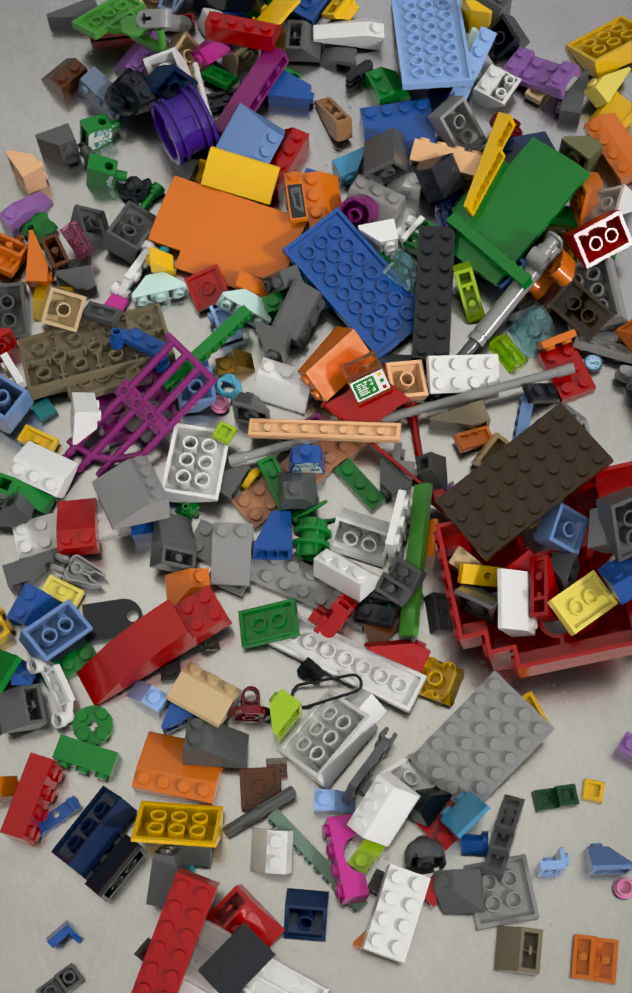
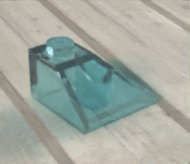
(401, 269)
(532, 328)

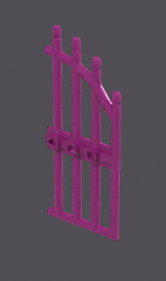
(144, 409)

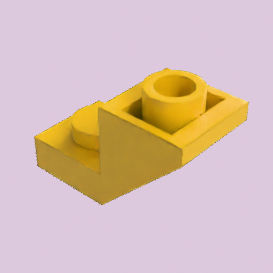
(160, 261)

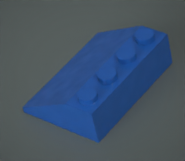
(407, 117)

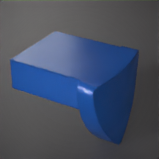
(475, 844)
(61, 932)

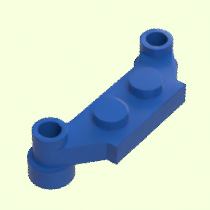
(140, 341)

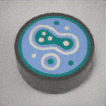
(593, 363)

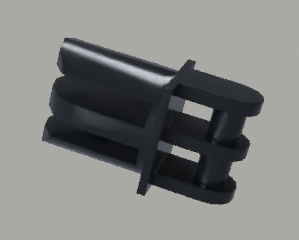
(356, 75)

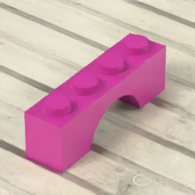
(350, 884)

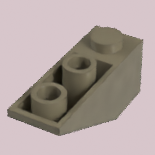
(461, 418)

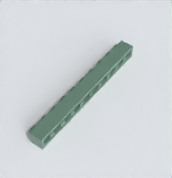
(310, 853)

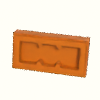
(472, 438)

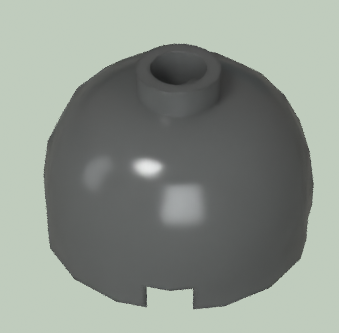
(424, 855)

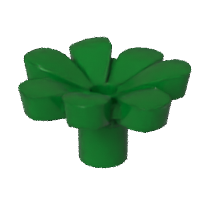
(188, 510)

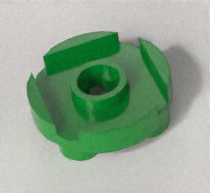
(101, 717)

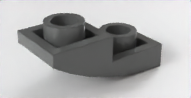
(63, 981)

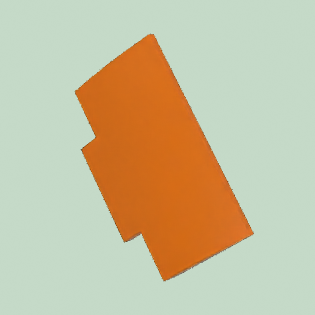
(222, 230)

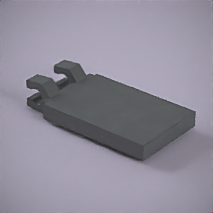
(382, 748)

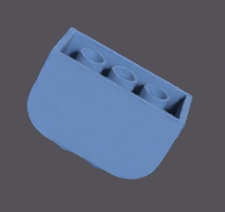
(14, 404)

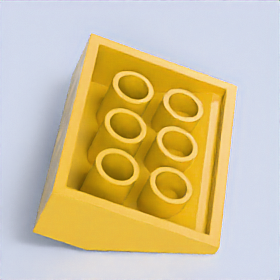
(604, 47)
(178, 824)

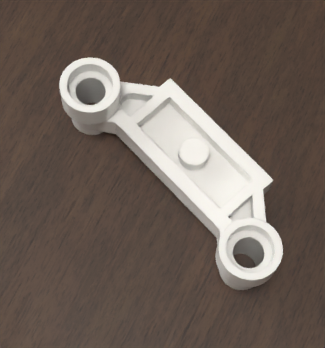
(133, 274)
(58, 688)

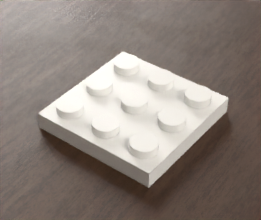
(398, 526)

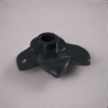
(135, 189)

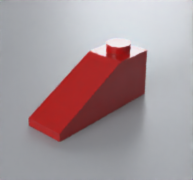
(542, 589)
(402, 651)

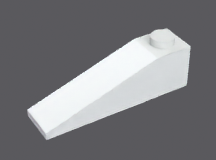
(353, 33)

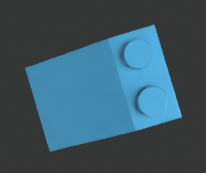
(464, 813)

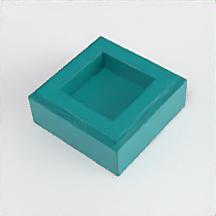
(44, 410)

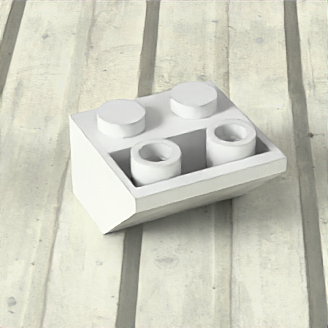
(495, 88)

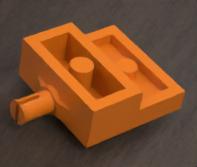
(12, 254)

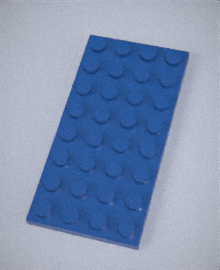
(352, 282)

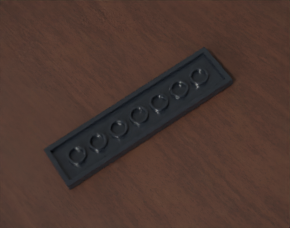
(433, 292)

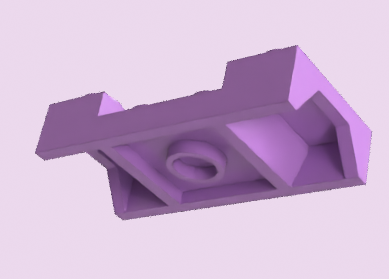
(541, 73)

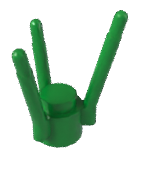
(301, 513)

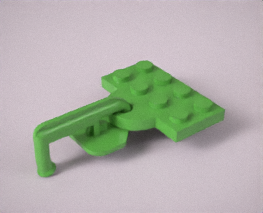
(119, 18)

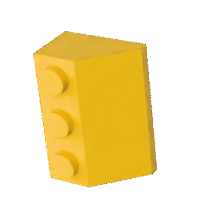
(277, 11)

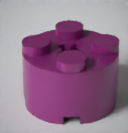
(366, 208)

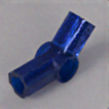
(448, 203)

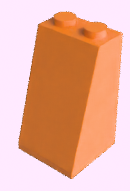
(322, 368)

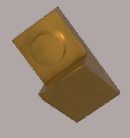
(236, 364)

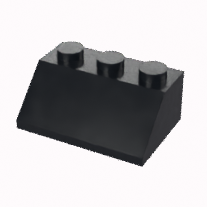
(115, 867)
(236, 961)

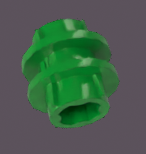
(312, 539)

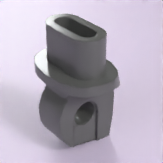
(85, 151)

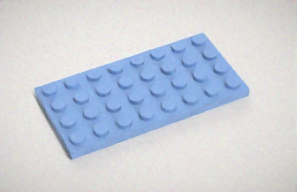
(431, 44)

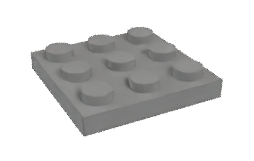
(508, 898)

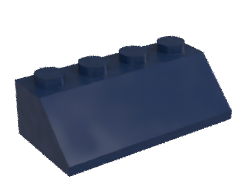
(94, 831)

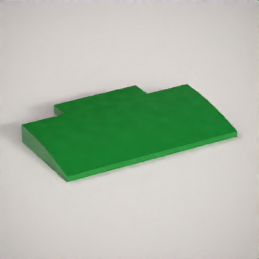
(519, 205)

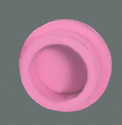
(221, 405)
(623, 888)

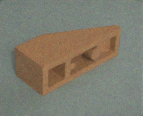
(335, 119)

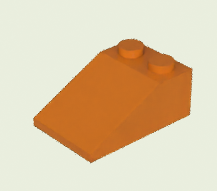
(586, 198)

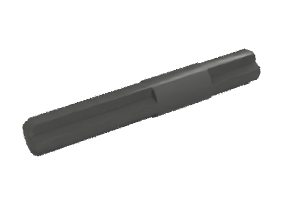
(259, 811)

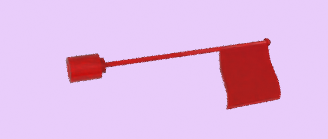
(375, 410)

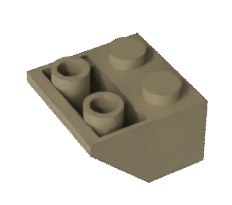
(518, 950)

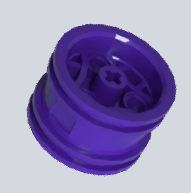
(184, 124)

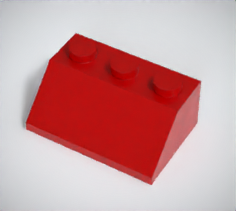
(599, 238)

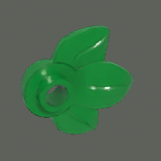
(41, 225)

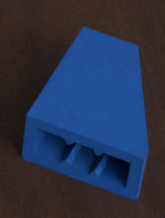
(291, 92)
(275, 538)

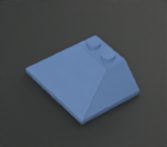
(251, 135)

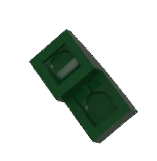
(555, 798)

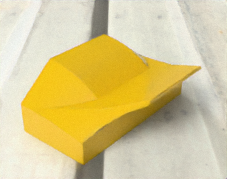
(340, 9)

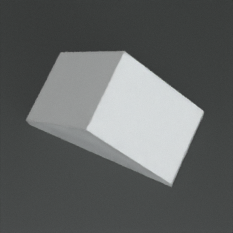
(368, 703)

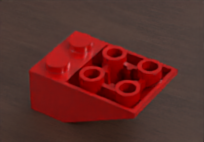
(242, 907)

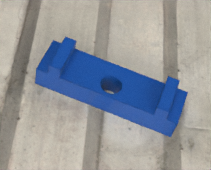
(65, 811)

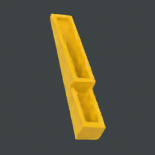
(490, 161)

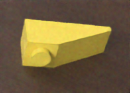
(602, 89)

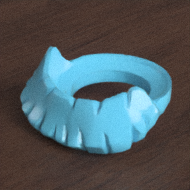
(231, 379)

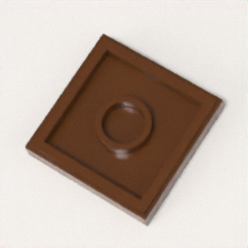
(258, 785)

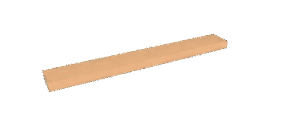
(324, 430)

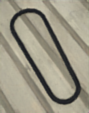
(328, 679)

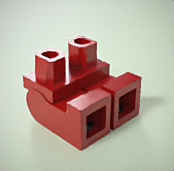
(333, 619)

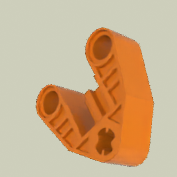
(561, 270)

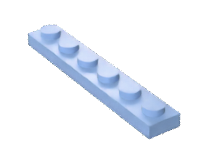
(477, 57)

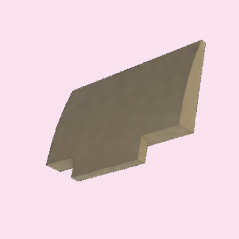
(84, 360)

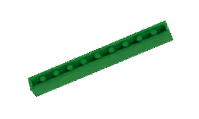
(490, 251)
(211, 345)

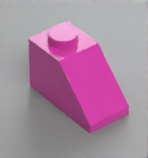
(209, 52)

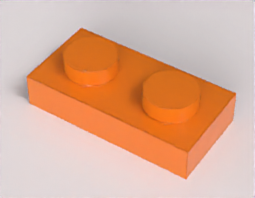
(549, 344)

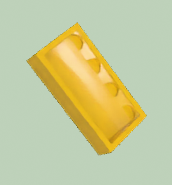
(240, 175)

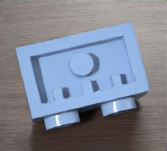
(553, 865)

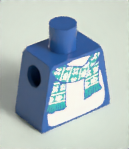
(306, 459)

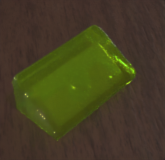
(507, 352)

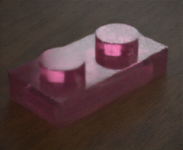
(77, 240)

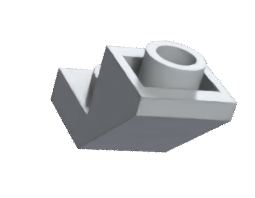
(399, 455)

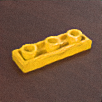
(478, 574)

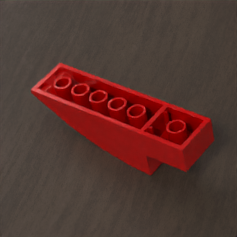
(152, 643)

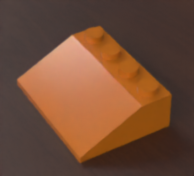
(164, 774)

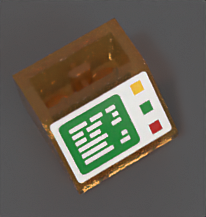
(366, 377)

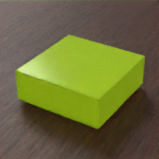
(224, 433)

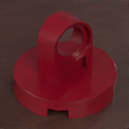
(250, 710)

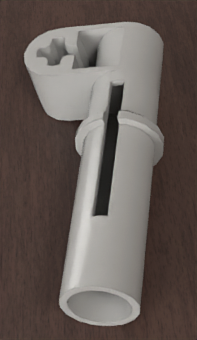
(163, 20)

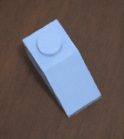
(149, 697)
(330, 802)

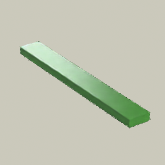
(416, 555)

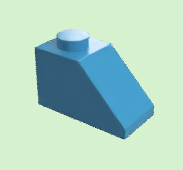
(348, 166)

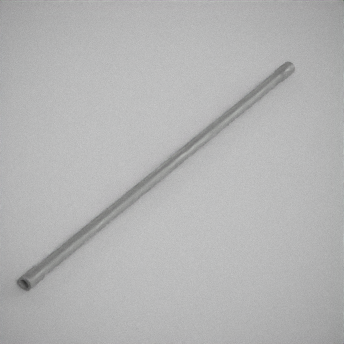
(559, 371)

